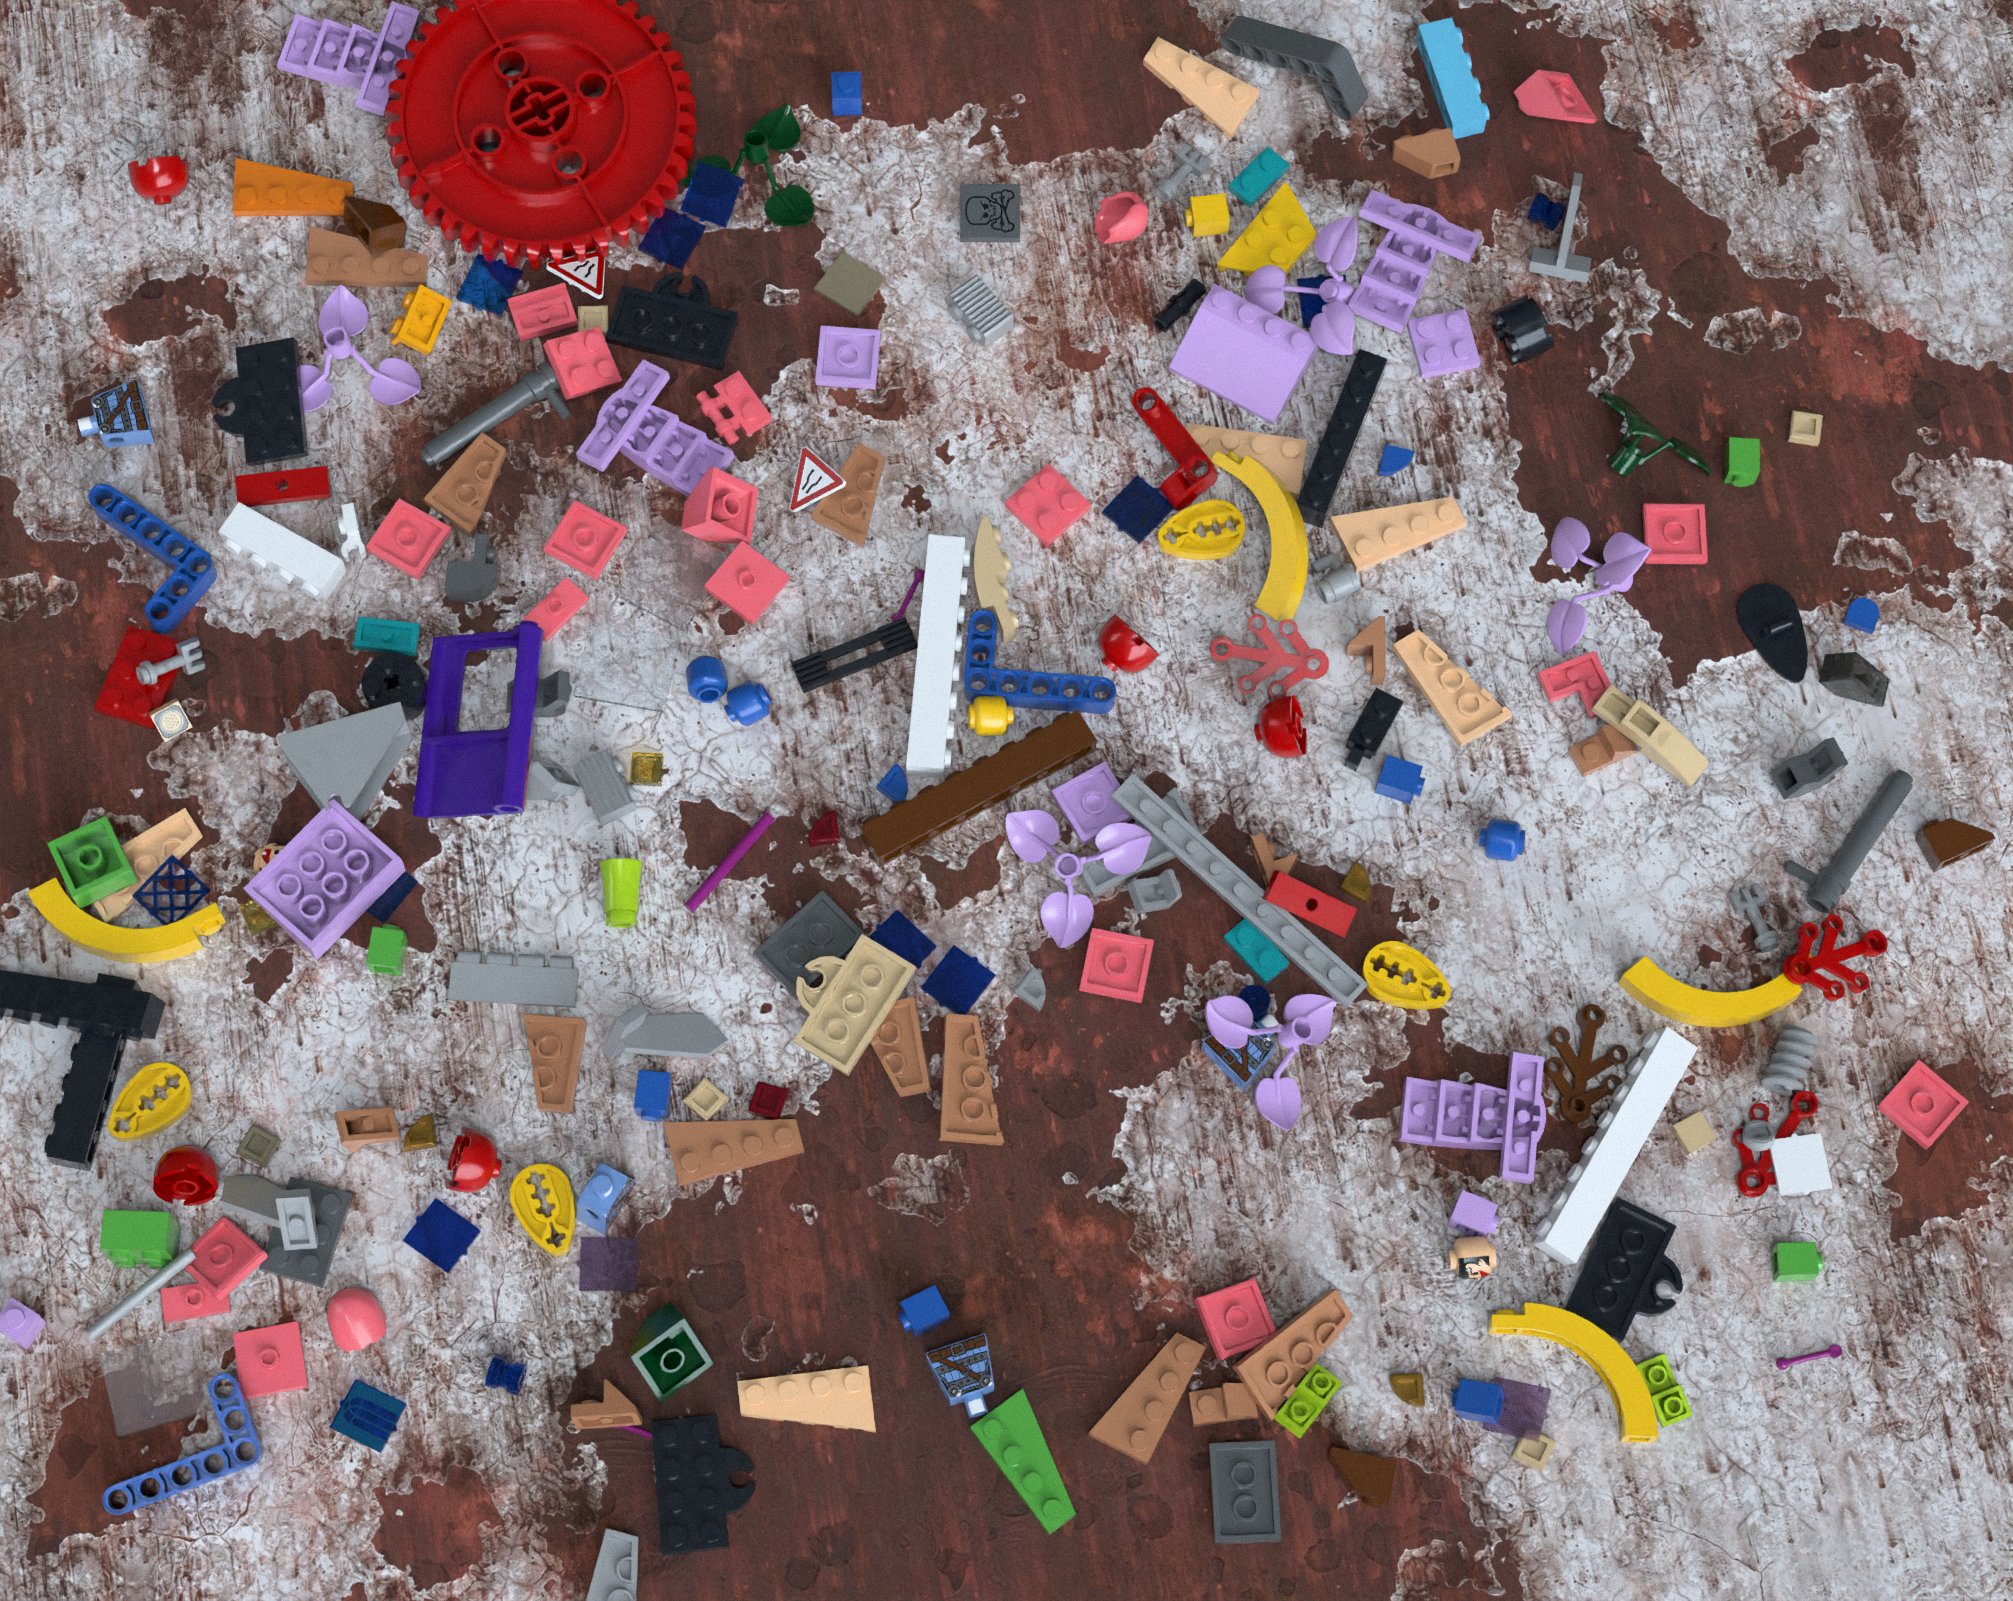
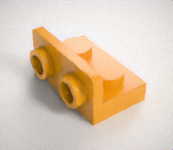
(420, 319)

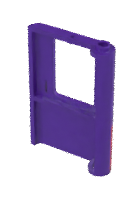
(484, 768)

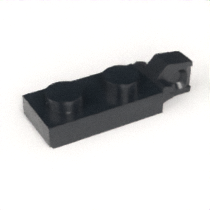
(1372, 727)

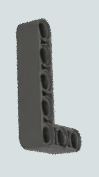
(1301, 54)

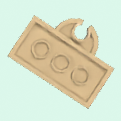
(850, 1001)

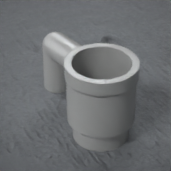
(1339, 582)

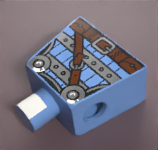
(119, 417)
(1246, 1062)
(605, 1197)
(964, 1373)

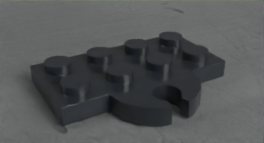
(673, 322)
(266, 402)
(1625, 1271)
(696, 1484)

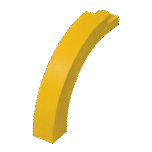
(1288, 535)
(121, 943)
(1701, 1007)
(1600, 1351)

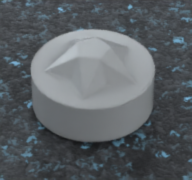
(1758, 1135)

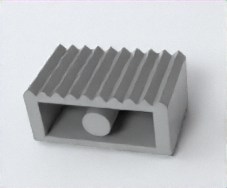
(979, 311)
(604, 787)

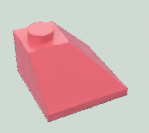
(1554, 97)
(720, 509)

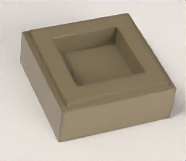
(258, 1146)

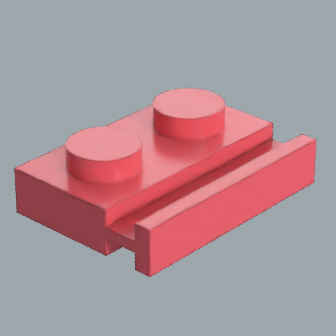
(542, 312)

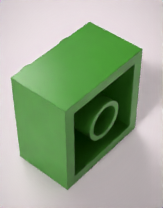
(92, 862)
(140, 1238)

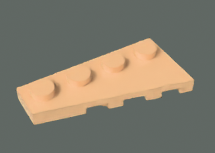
(1211, 90)
(1279, 453)
(1390, 531)
(1450, 691)
(146, 854)
(821, 1397)

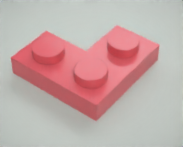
(1578, 675)

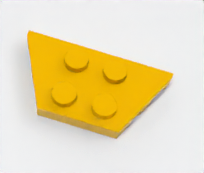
(1274, 237)

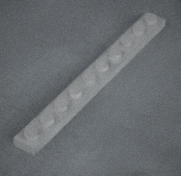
(1239, 891)

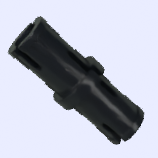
(1179, 305)

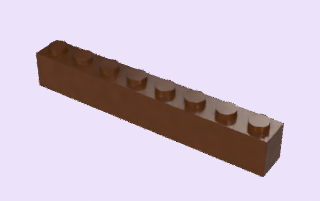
(977, 788)

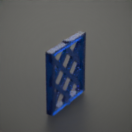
(188, 874)

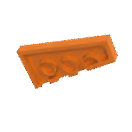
(286, 192)

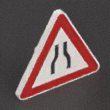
(584, 275)
(813, 480)

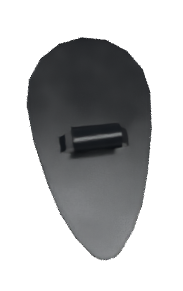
(1774, 629)

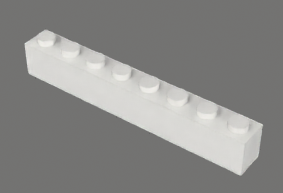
(936, 657)
(1614, 1145)

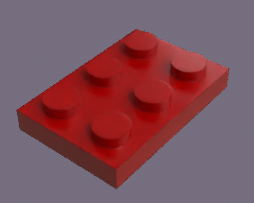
(122, 692)

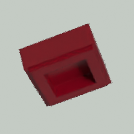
(768, 1101)

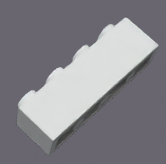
(281, 551)

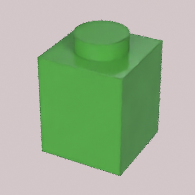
(1741, 461)
(387, 950)
(1796, 1261)

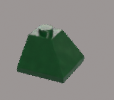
(668, 1352)

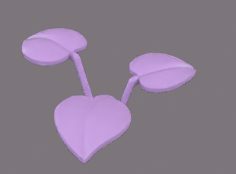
(345, 317)
(1335, 326)
(1623, 558)
(1063, 914)
(1307, 1022)

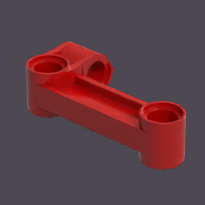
(1181, 486)

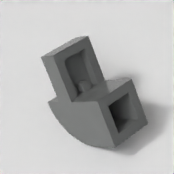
(473, 579)
(551, 695)
(1809, 771)

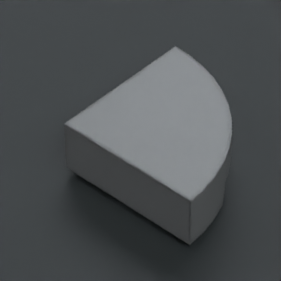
(1032, 989)

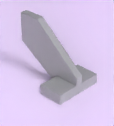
(1560, 262)
(549, 782)
(663, 1035)
(272, 1205)

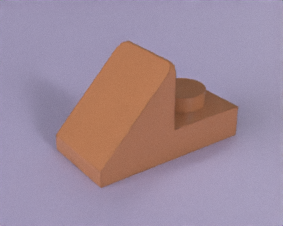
(1372, 646)
(1601, 750)
(1264, 856)
(366, 1127)
(1221, 1404)
(613, 1412)

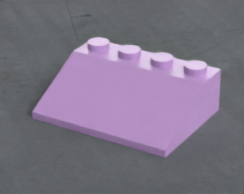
(1244, 354)
(325, 879)

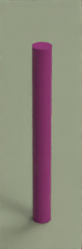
(729, 862)

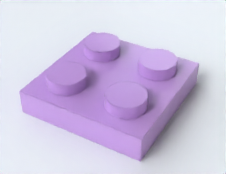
(1443, 343)
(848, 357)
(1088, 802)

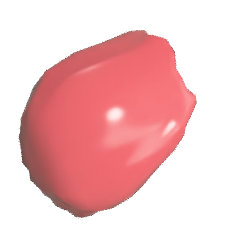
(1121, 217)
(355, 1319)

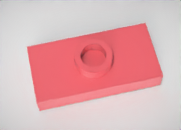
(557, 607)
(191, 1302)

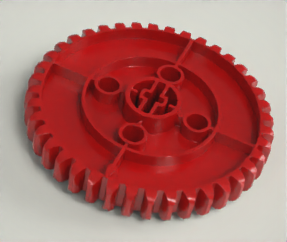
(516, 198)

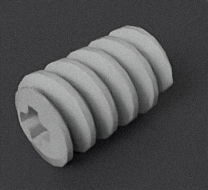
(1789, 1059)

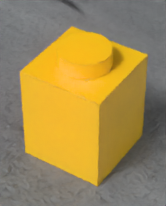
(1208, 215)

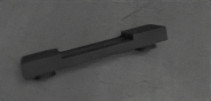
(812, 669)

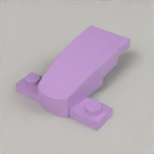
(350, 55)
(1404, 258)
(651, 435)
(1481, 1116)

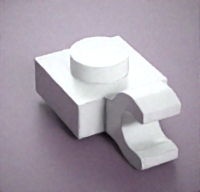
(350, 525)

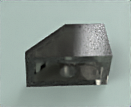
(1854, 678)

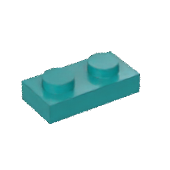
(1258, 177)
(387, 636)
(1256, 951)

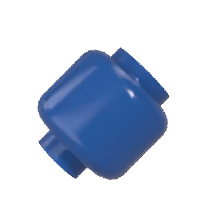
(706, 679)
(748, 703)
(1502, 839)

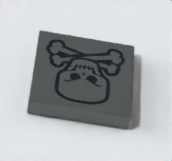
(990, 213)

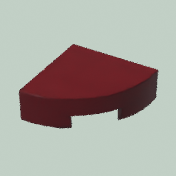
(825, 830)

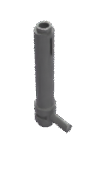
(531, 388)
(1836, 877)

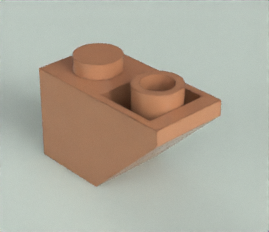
(1429, 153)

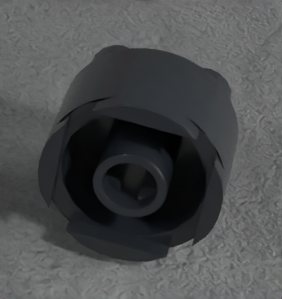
(1522, 329)
(394, 671)

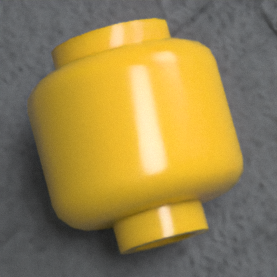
(989, 715)

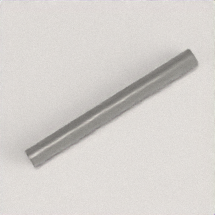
(141, 1293)

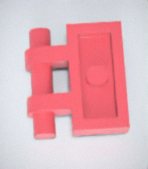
(742, 404)

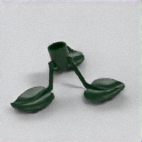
(780, 133)
(1630, 452)

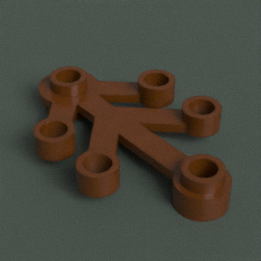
(1581, 1067)

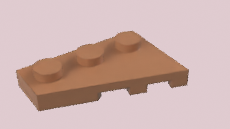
(468, 484)
(851, 507)
(902, 1048)
(556, 1059)

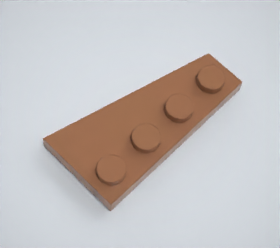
(345, 261)
(966, 1091)
(722, 1147)
(1285, 1356)
(1147, 1405)

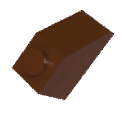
(374, 224)
(1951, 842)
(1364, 1475)

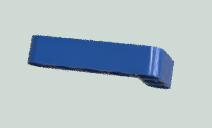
(160, 548)
(1027, 680)
(198, 1462)

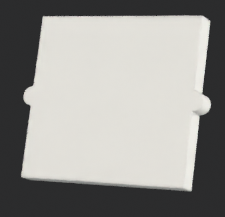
(1800, 1164)

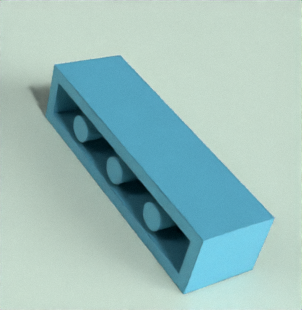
(1451, 78)

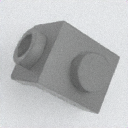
(1155, 892)

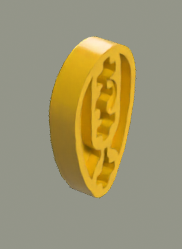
(1203, 515)
(1408, 960)
(142, 1086)
(527, 1208)

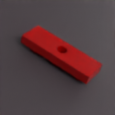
(265, 487)
(1323, 909)

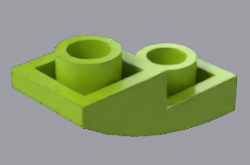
(1666, 1394)
(1308, 1400)

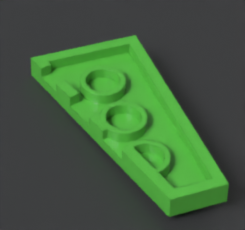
(1020, 1452)

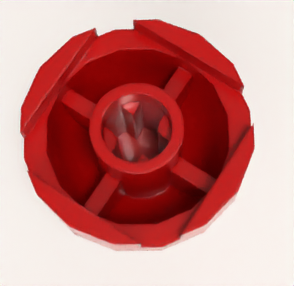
(159, 178)
(1124, 647)
(1281, 728)
(472, 1161)
(186, 1175)

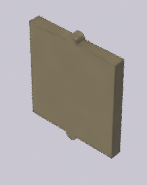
(849, 284)

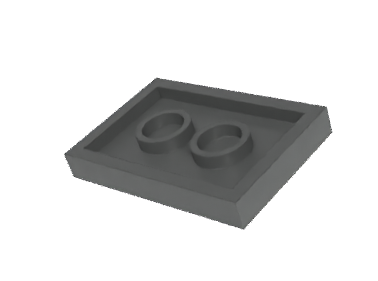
(811, 933)
(310, 1265)
(1244, 1492)

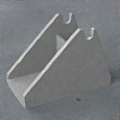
(348, 756)

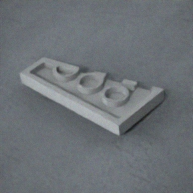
(1100, 879)
(615, 1568)

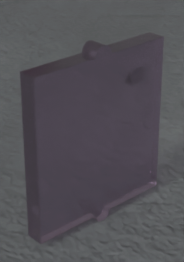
(608, 1264)
(1522, 1410)

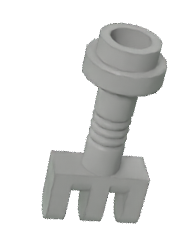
(1167, 188)
(148, 673)
(1766, 939)

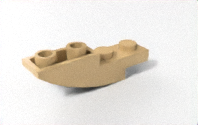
(989, 579)
(1653, 733)

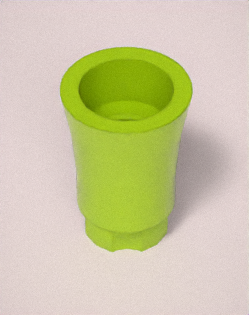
(621, 891)

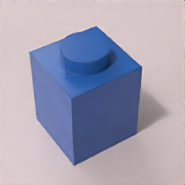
(846, 93)
(1400, 780)
(653, 1095)
(923, 1312)
(1478, 1401)

